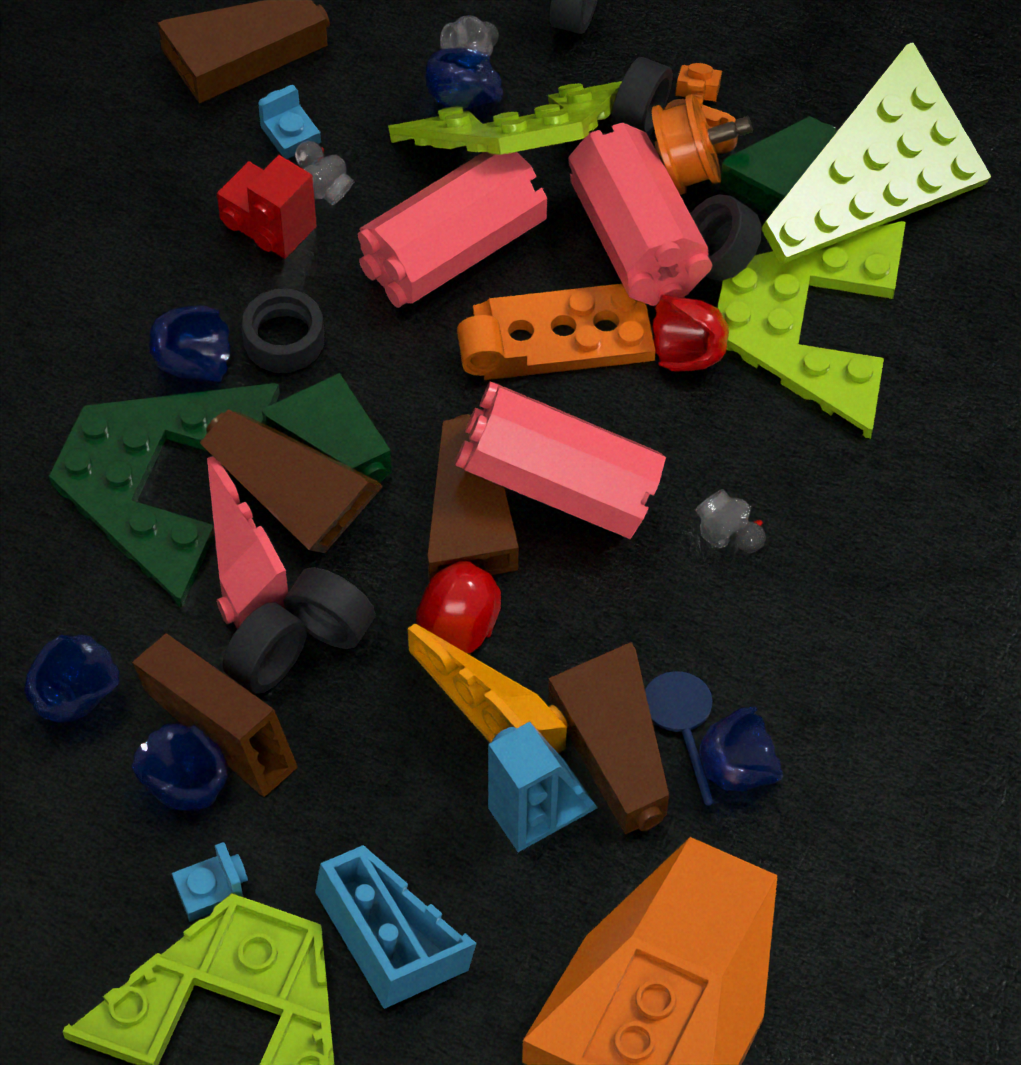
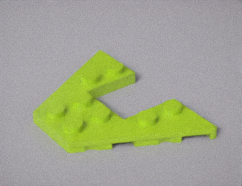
(565, 119)
(767, 312)
(238, 953)

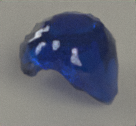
(462, 78)
(191, 343)
(70, 678)
(740, 752)
(181, 767)

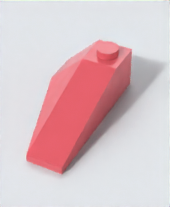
(246, 558)

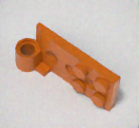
(493, 353)

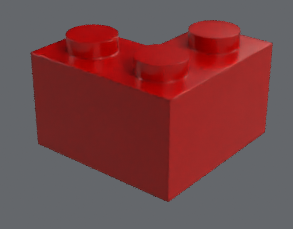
(270, 205)

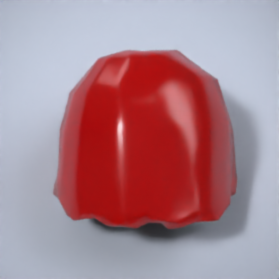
(688, 334)
(460, 605)

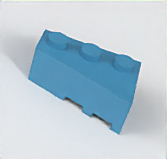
(532, 787)
(388, 929)

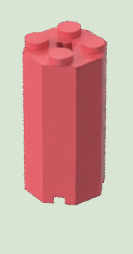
(638, 214)
(451, 225)
(560, 460)

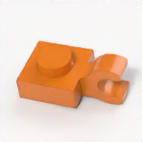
(699, 80)

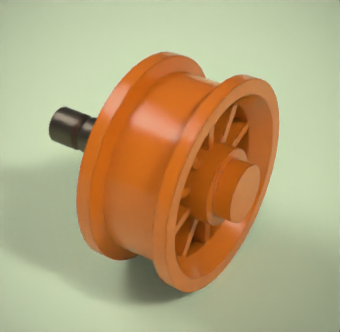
(688, 143)

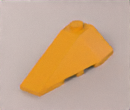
(483, 693)

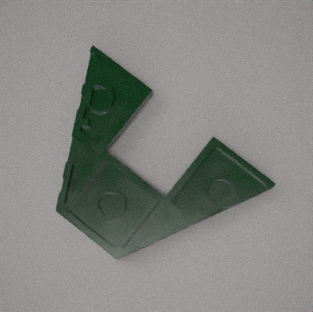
(112, 458)

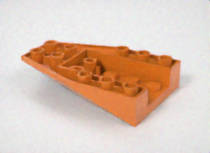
(668, 971)

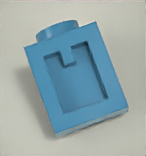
(286, 121)
(209, 882)

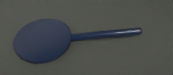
(679, 705)

